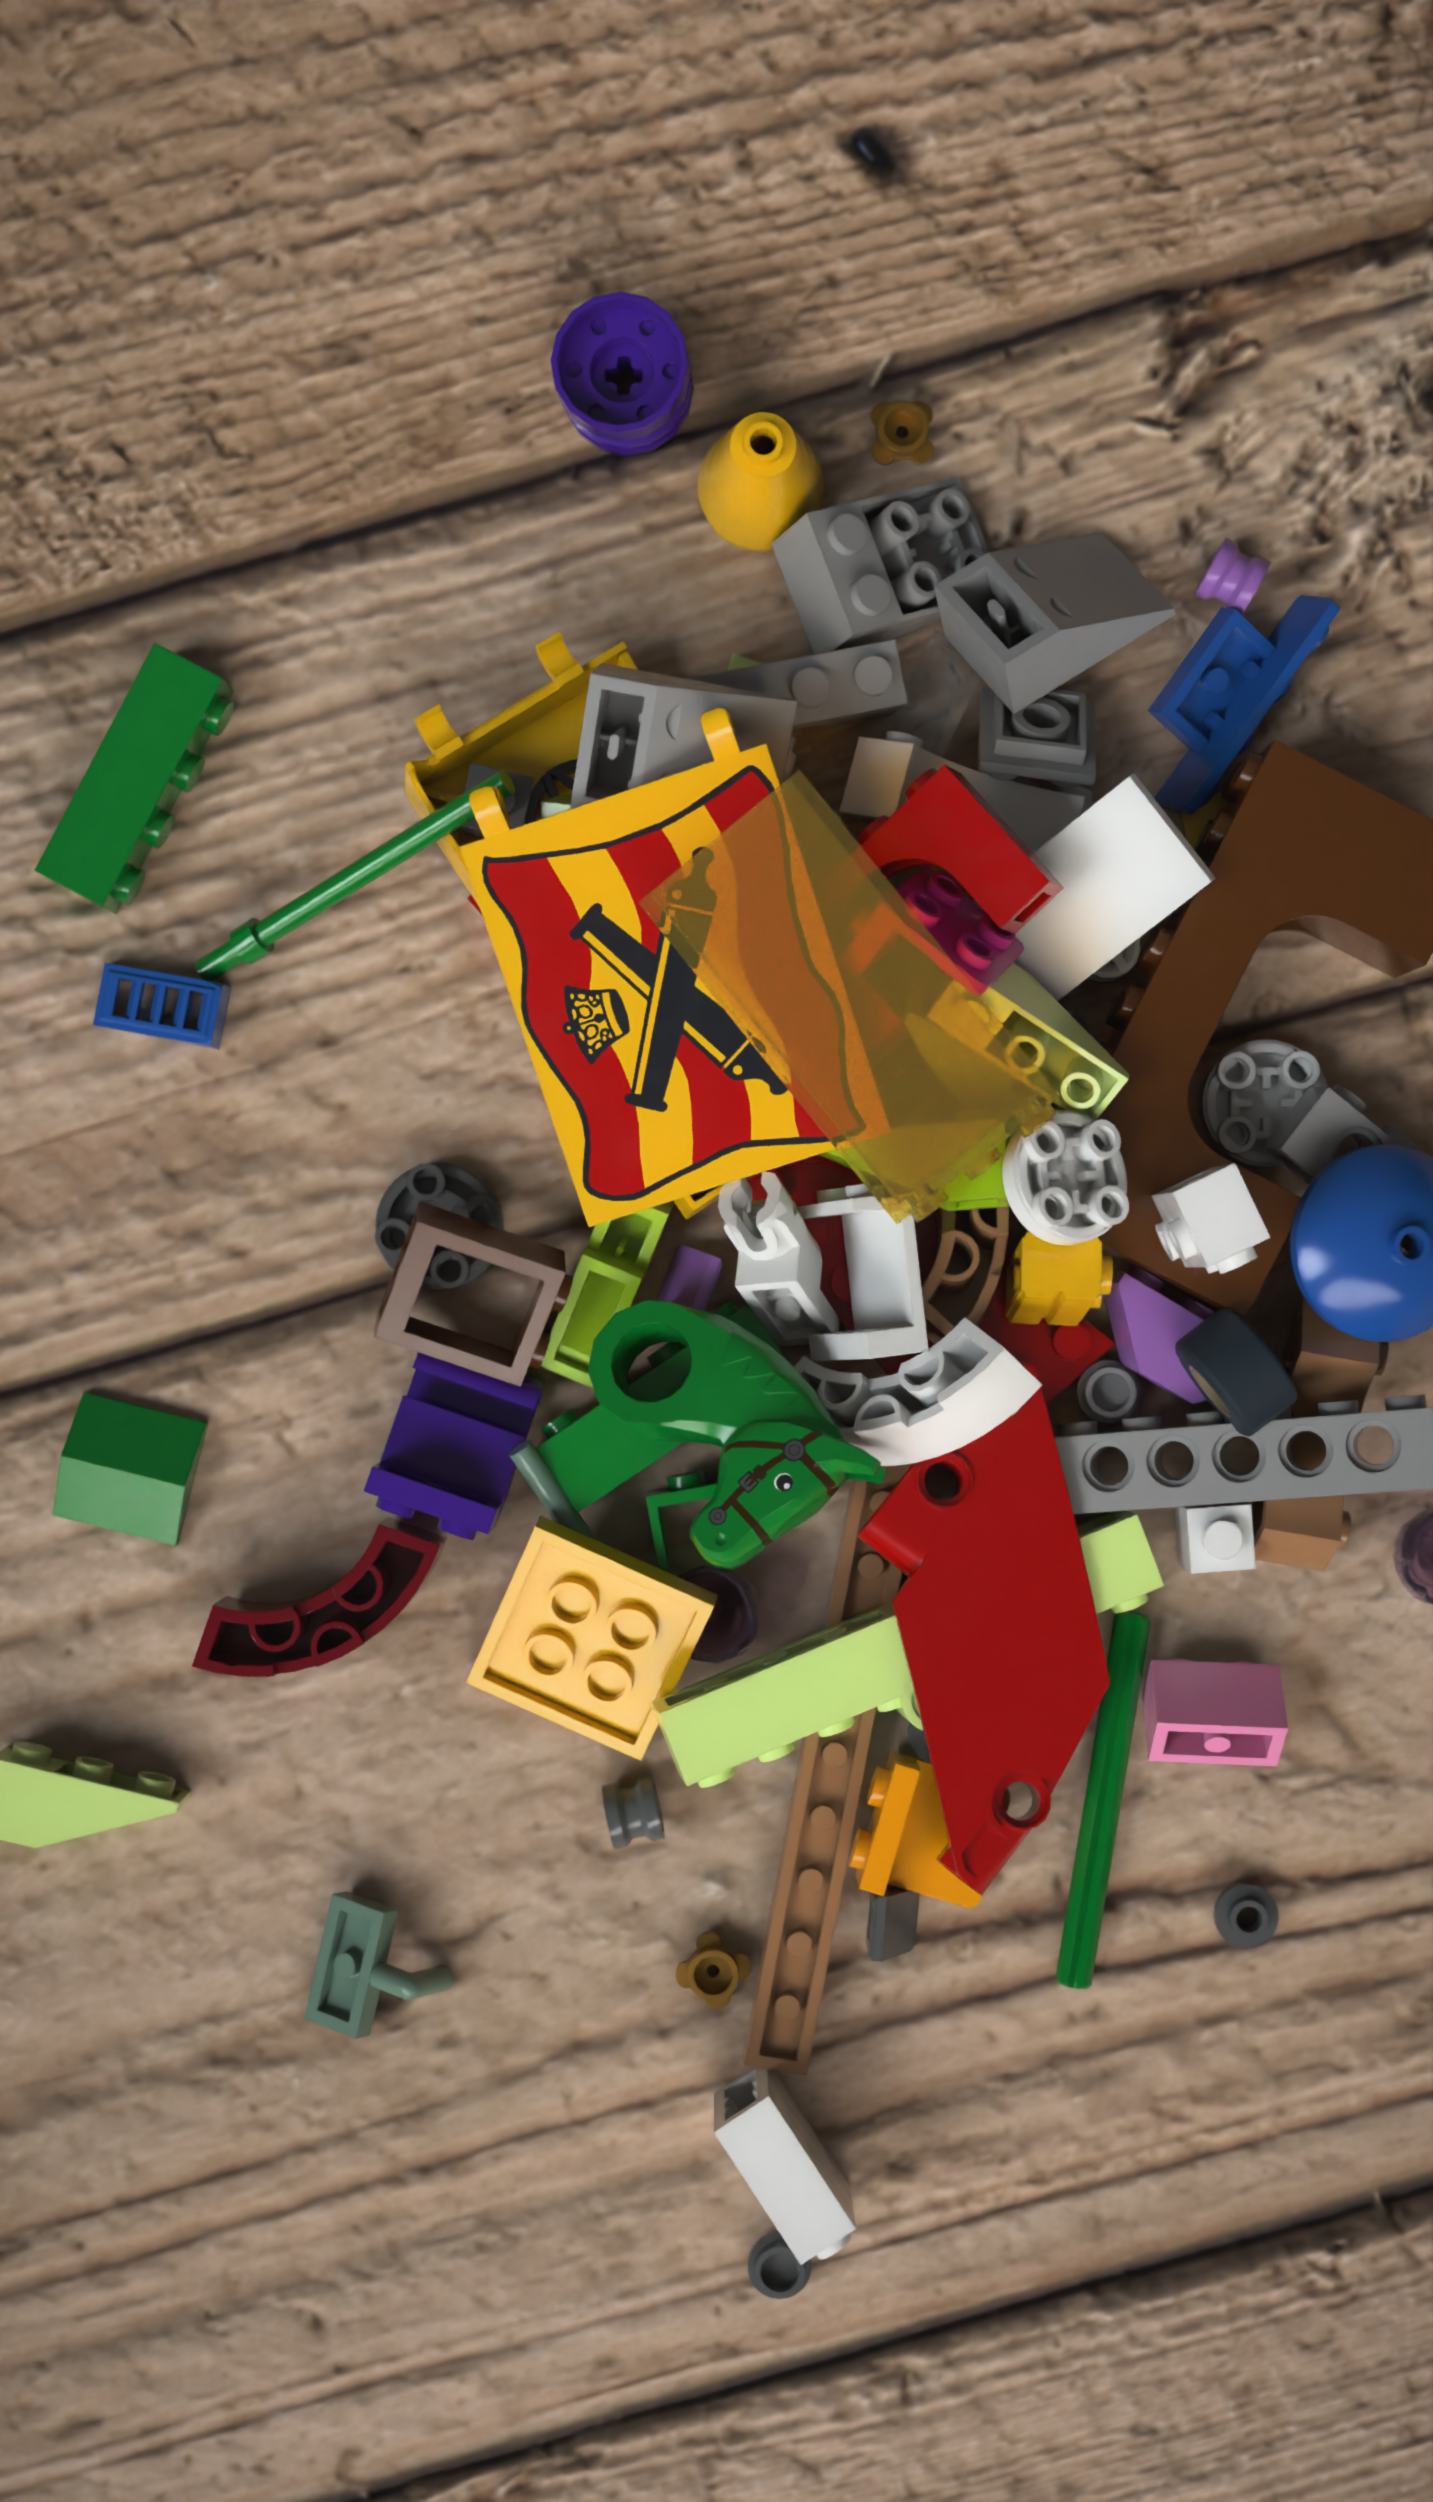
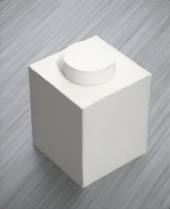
(1215, 1537)

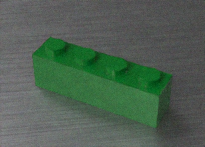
(137, 779)
(596, 1451)

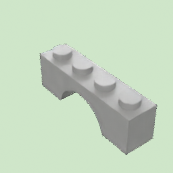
(829, 686)

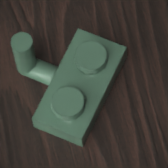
(354, 1967)

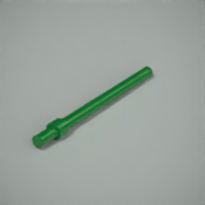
(257, 937)

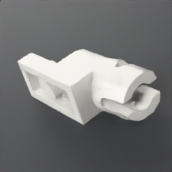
(776, 1262)

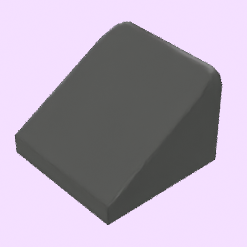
(891, 1923)

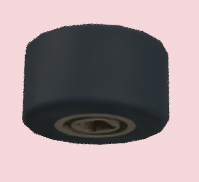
(1236, 1371)

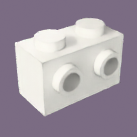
(1210, 1220)

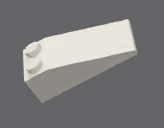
(1120, 877)

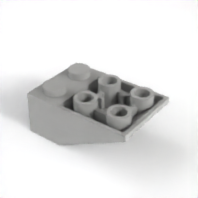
(873, 563)
(1046, 613)
(650, 728)

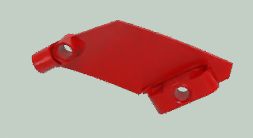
(994, 1630)

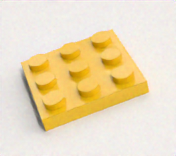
(591, 1637)

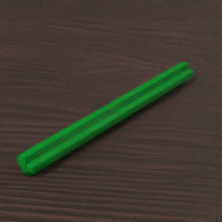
(1103, 1800)

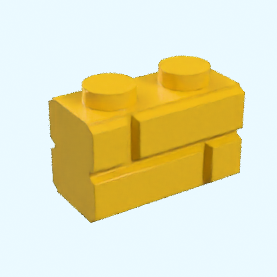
(1056, 1281)

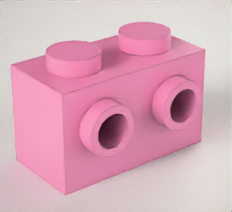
(1214, 1712)

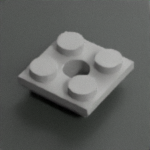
(1042, 741)

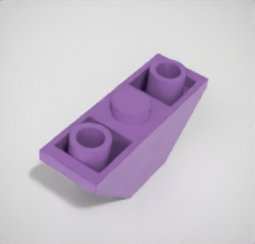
(1148, 1328)

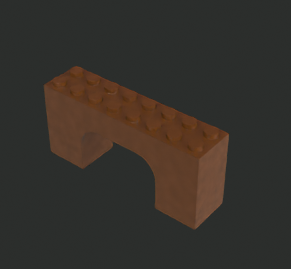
(1287, 855)

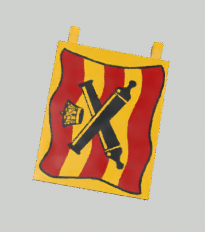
(626, 1041)

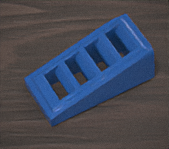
(211, 1015)

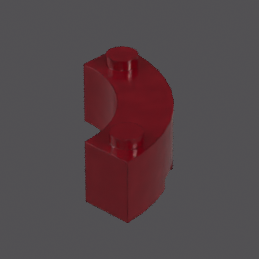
(319, 1628)

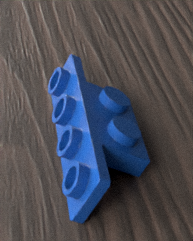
(1227, 691)

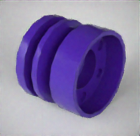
(616, 337)

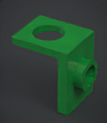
(681, 1489)

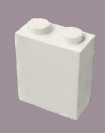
(784, 2164)

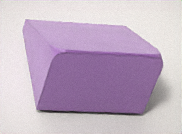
(690, 1278)

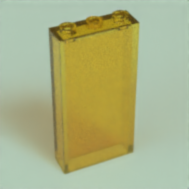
(851, 999)

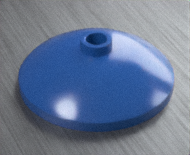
(1351, 1237)

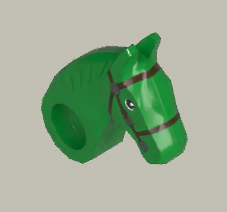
(775, 1434)

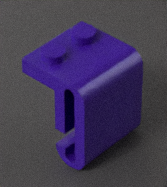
(454, 1446)

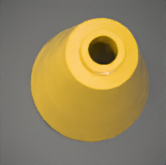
(759, 482)

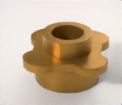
(911, 416)
(713, 1989)

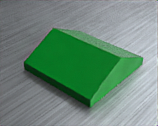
(129, 1468)

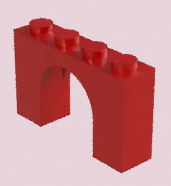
(958, 830)

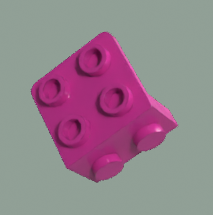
(961, 927)

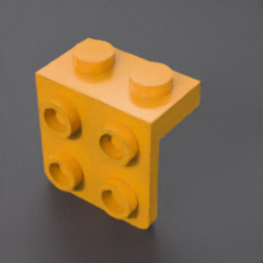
(907, 1835)

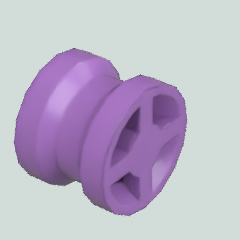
(1232, 577)

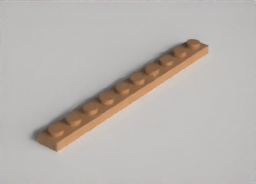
(818, 1825)

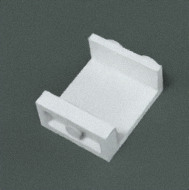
(881, 1279)

